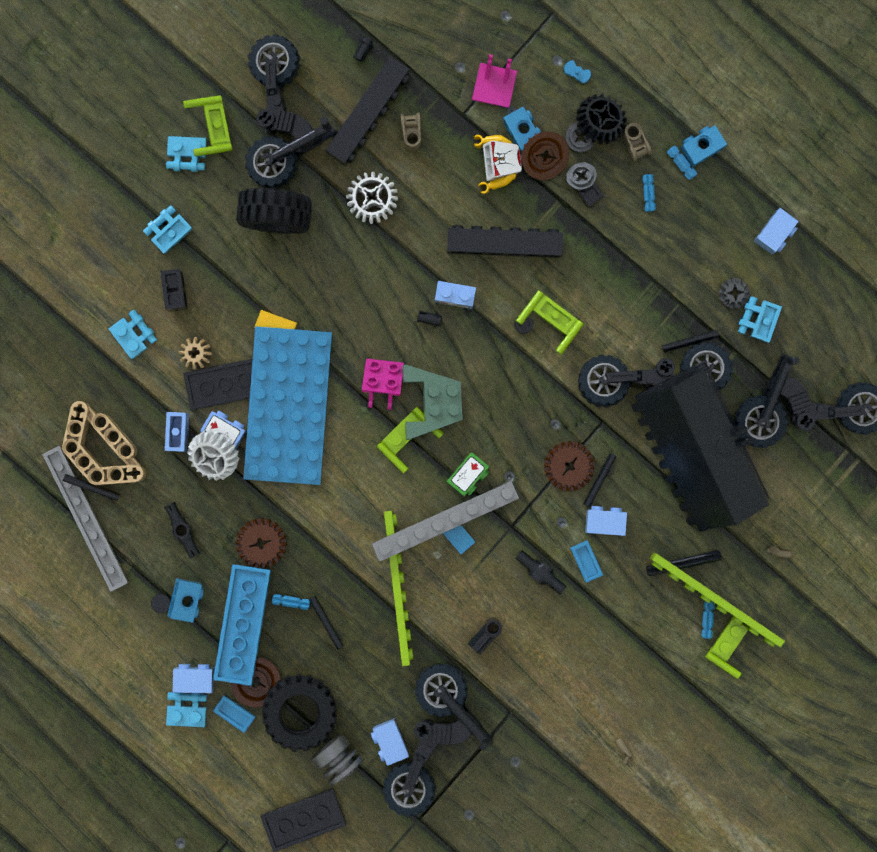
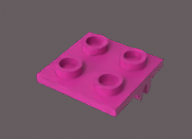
(494, 84)
(382, 377)

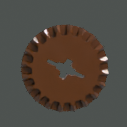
(552, 165)
(564, 453)
(272, 550)
(255, 696)

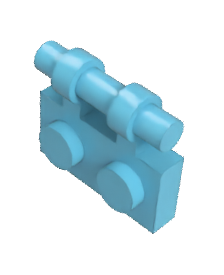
(183, 147)
(171, 233)
(765, 321)
(128, 337)
(186, 715)

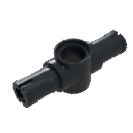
(187, 539)
(541, 572)

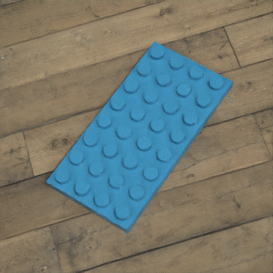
(287, 405)

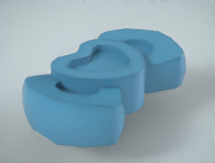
(577, 72)

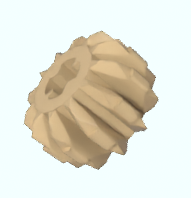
(191, 348)

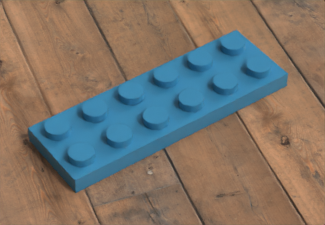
(242, 625)

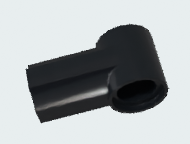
(484, 636)

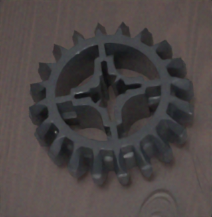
(610, 115)

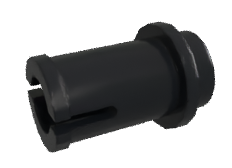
(363, 48)
(429, 318)

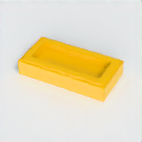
(270, 320)

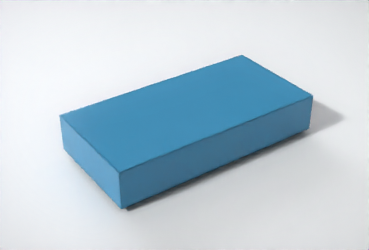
(459, 538)
(586, 561)
(234, 713)

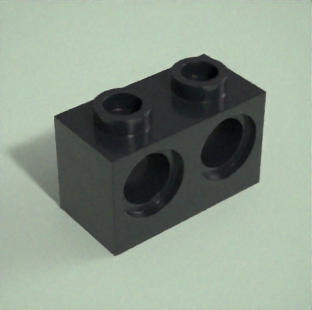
(174, 290)

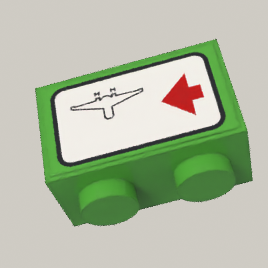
(468, 474)

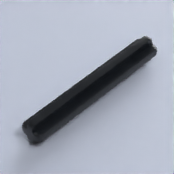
(687, 562)

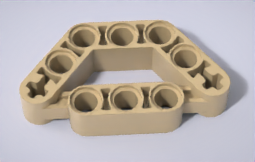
(105, 432)

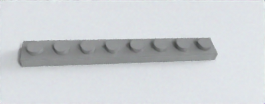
(86, 520)
(444, 521)

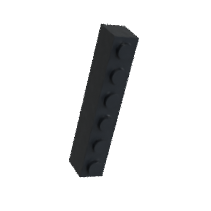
(368, 111)
(505, 242)

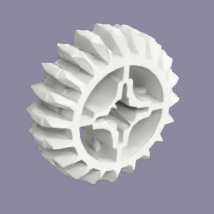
(377, 190)
(213, 455)

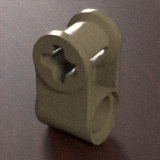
(411, 128)
(636, 143)

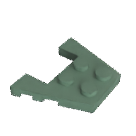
(440, 398)

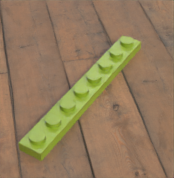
(399, 595)
(722, 606)

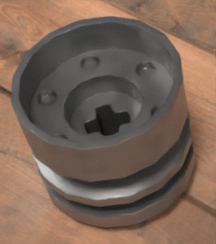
(336, 759)

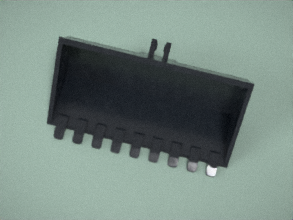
(702, 449)

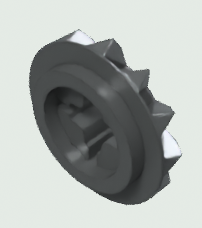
(571, 138)
(581, 169)
(729, 300)

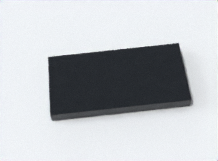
(219, 384)
(303, 820)

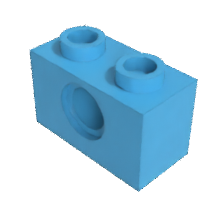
(517, 119)
(714, 143)
(182, 589)

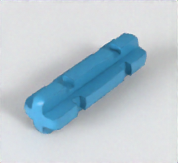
(682, 163)
(649, 193)
(292, 602)
(708, 620)

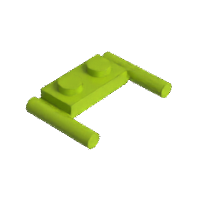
(215, 123)
(553, 315)
(397, 440)
(726, 644)

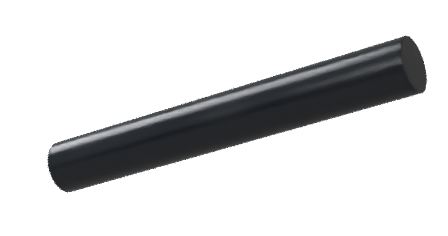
(690, 341)
(600, 479)
(90, 487)
(326, 623)

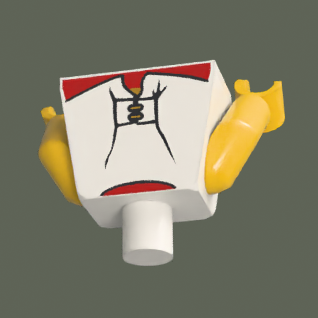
(501, 160)

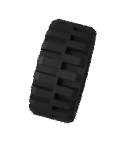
(274, 211)
(307, 737)

